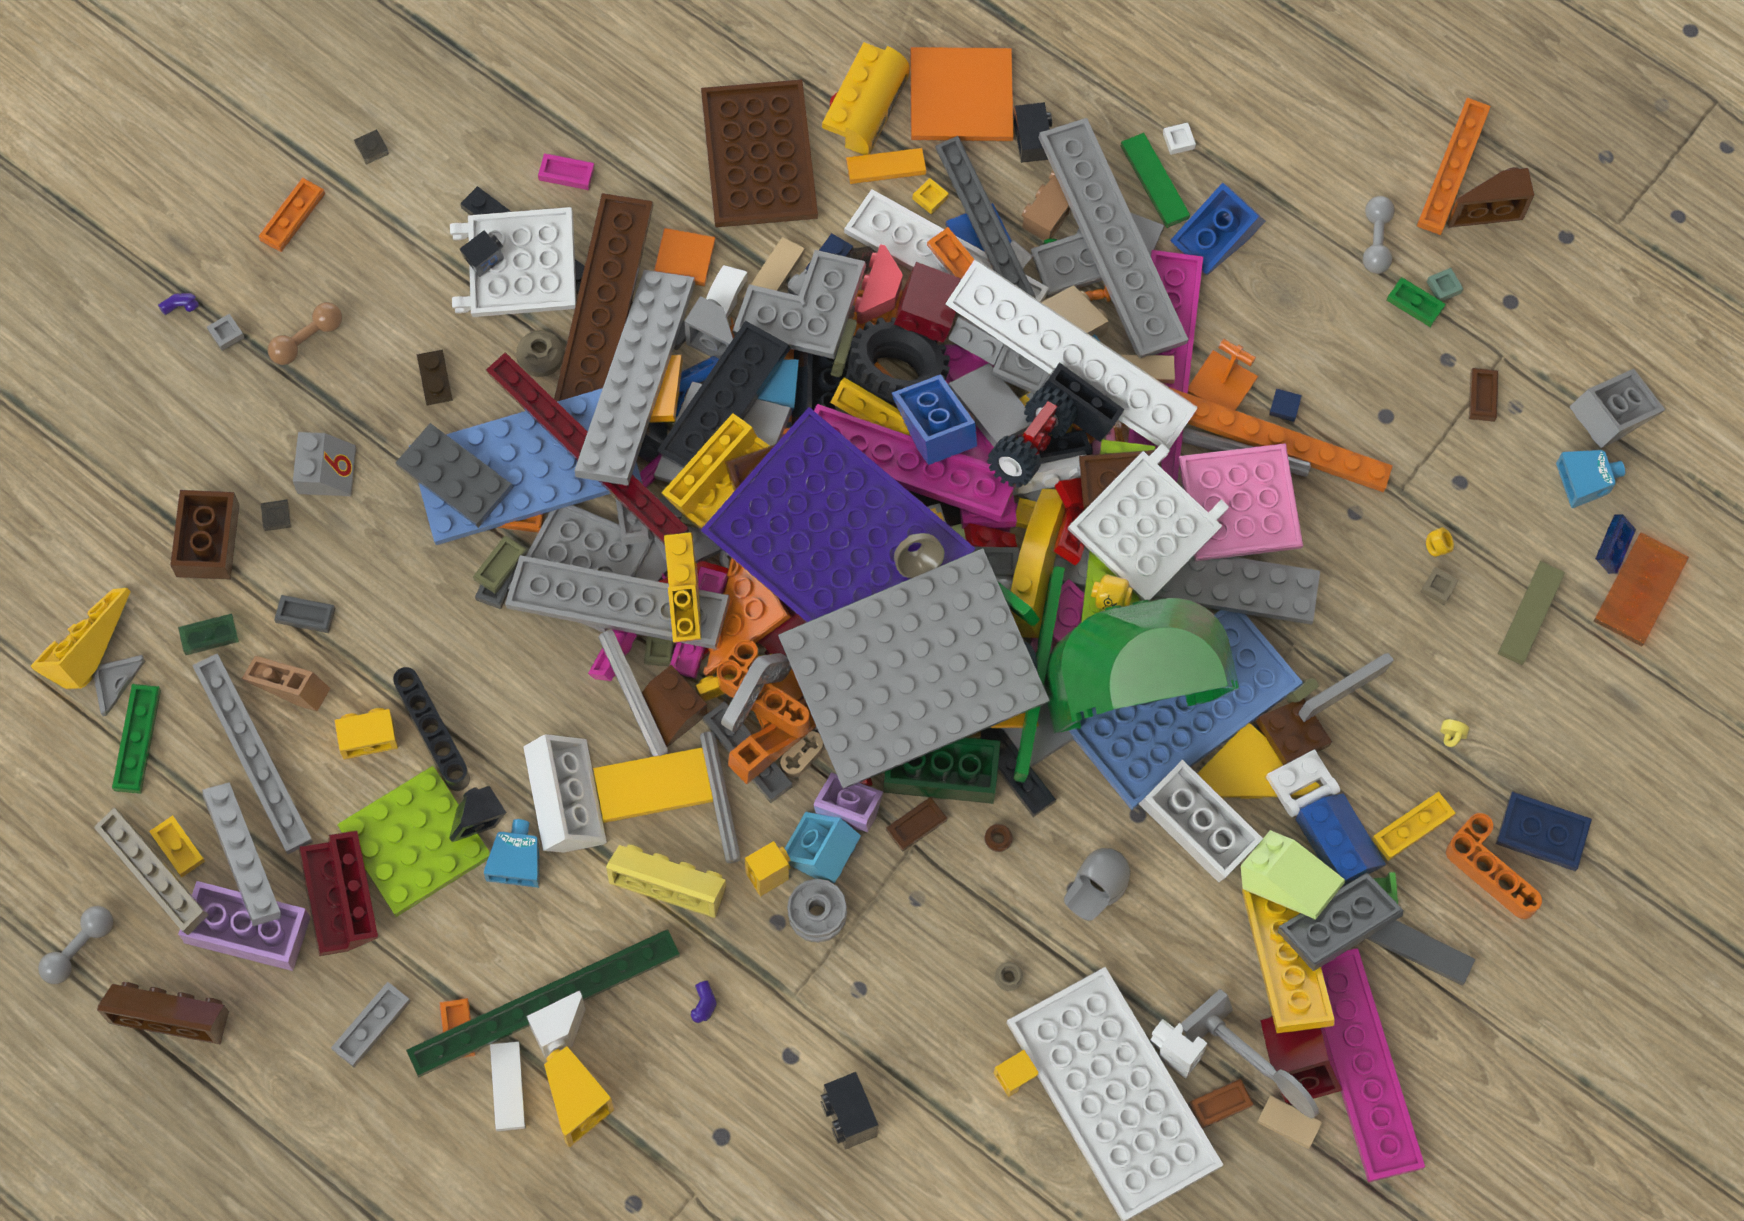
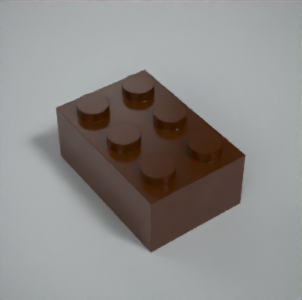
(205, 534)

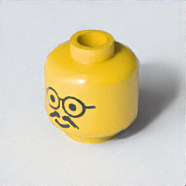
(1111, 592)

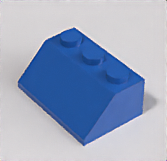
(1339, 837)

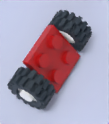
(1019, 459)

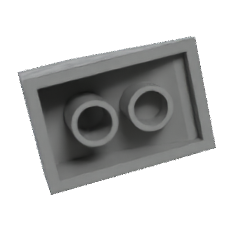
(1616, 407)

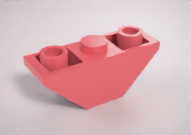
(880, 287)

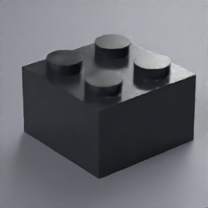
(850, 1110)

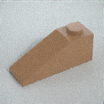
(287, 682)

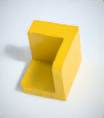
(1015, 1072)

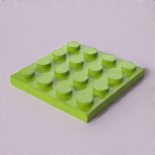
(409, 842)

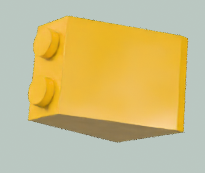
(576, 1095)

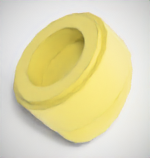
(1453, 729)

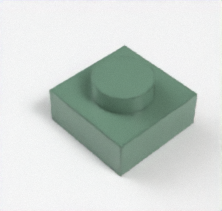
(1444, 285)

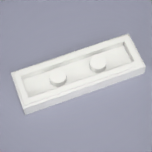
(507, 1086)

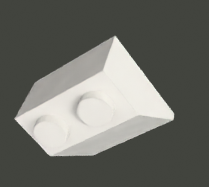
(557, 1023)

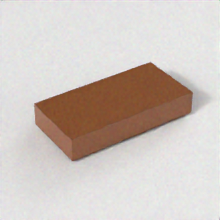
(1221, 1104)

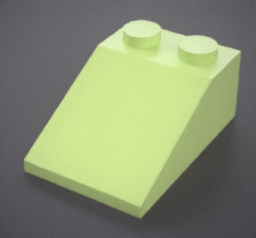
(1289, 875)

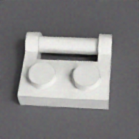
(1299, 775)

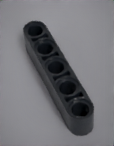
(429, 716)

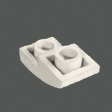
(726, 287)

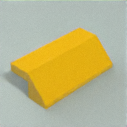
(705, 480)

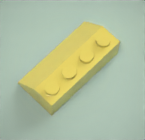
(666, 880)

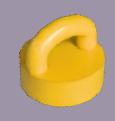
(1441, 541)

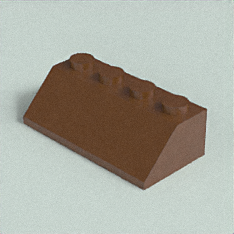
(164, 1013)

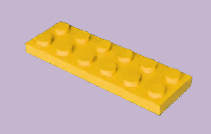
(1293, 989)

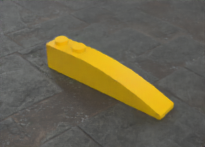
(1037, 558)

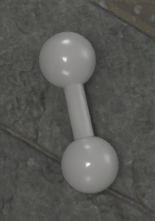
(1379, 212)
(56, 966)

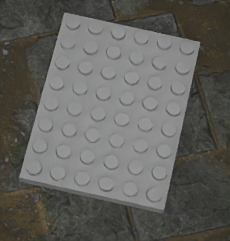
(913, 668)

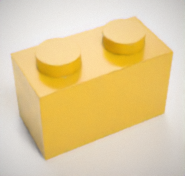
(366, 733)
(767, 868)

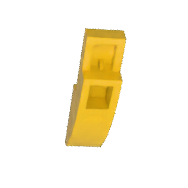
(683, 587)

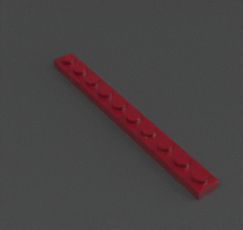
(571, 436)

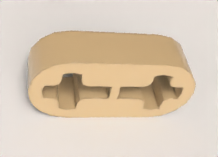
(806, 758)

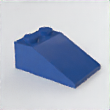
(1218, 228)
(936, 419)

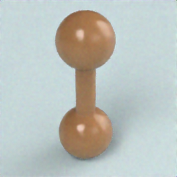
(284, 349)

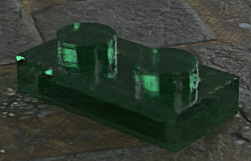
(208, 634)

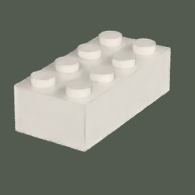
(1201, 821)

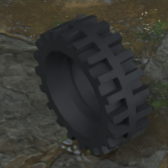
(893, 342)

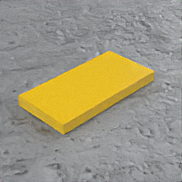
(653, 785)

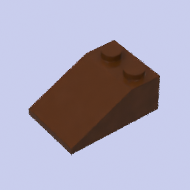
(1495, 200)

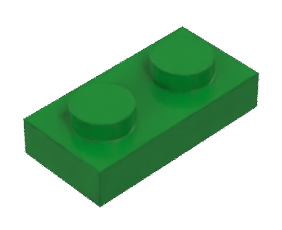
(1415, 302)

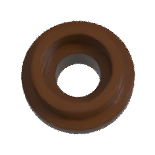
(1002, 830)

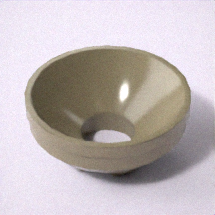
(540, 363)
(926, 558)

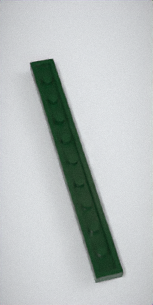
(513, 1015)

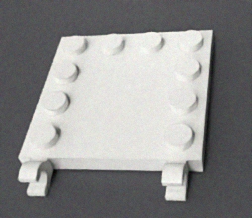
(535, 266)
(1146, 525)

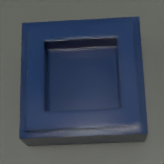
(1285, 405)

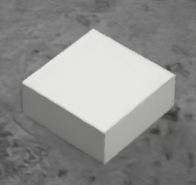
(1179, 138)

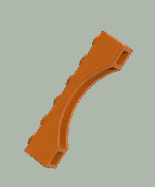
(763, 749)

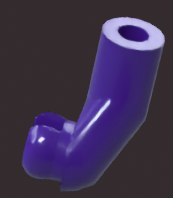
(178, 300)
(706, 1004)

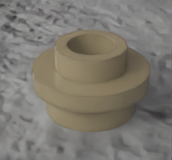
(1012, 968)

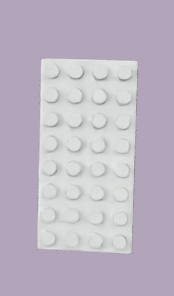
(1114, 1094)

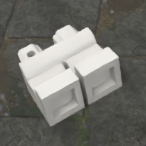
(1176, 1049)

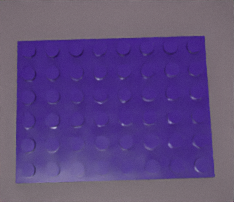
(823, 522)

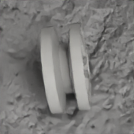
(820, 927)

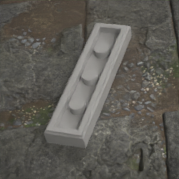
(1345, 686)

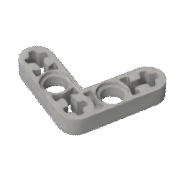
(762, 671)

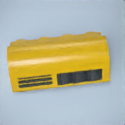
(867, 97)

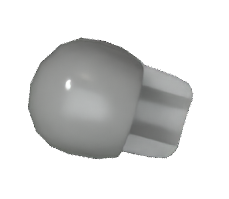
(1109, 871)

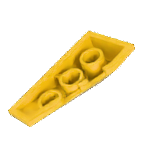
(81, 652)

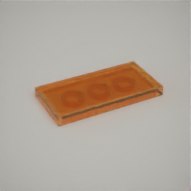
(1641, 589)

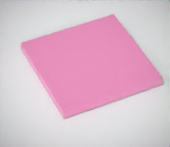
(1259, 498)

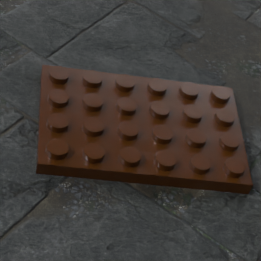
(759, 153)

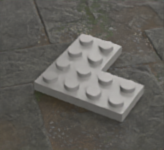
(816, 316)

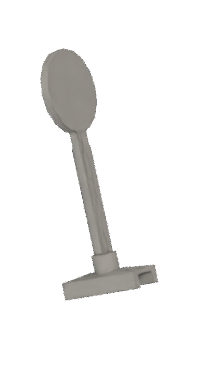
(1209, 1019)

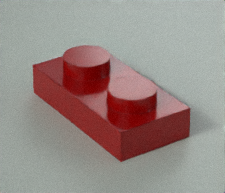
(988, 537)

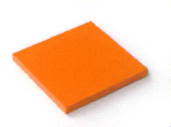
(961, 94)

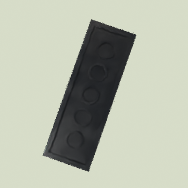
(728, 389)

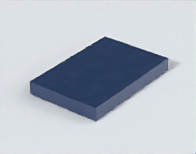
(1543, 831)

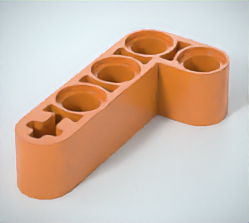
(769, 694)
(1497, 869)

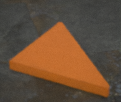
(750, 614)

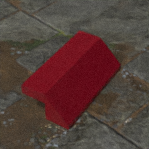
(338, 894)

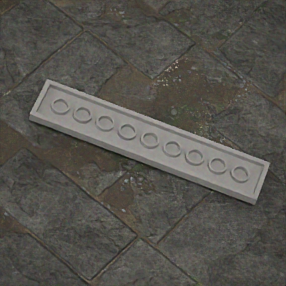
(1113, 238)
(635, 378)
(1232, 586)

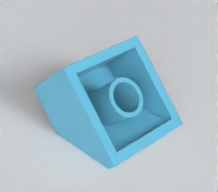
(821, 846)

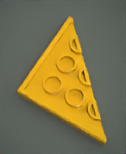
(1243, 767)

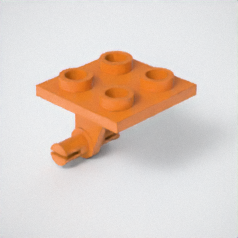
(1223, 379)

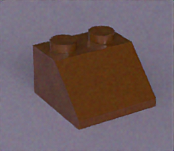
(673, 704)

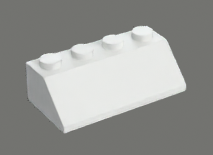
(564, 793)

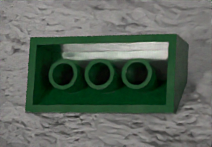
(954, 772)

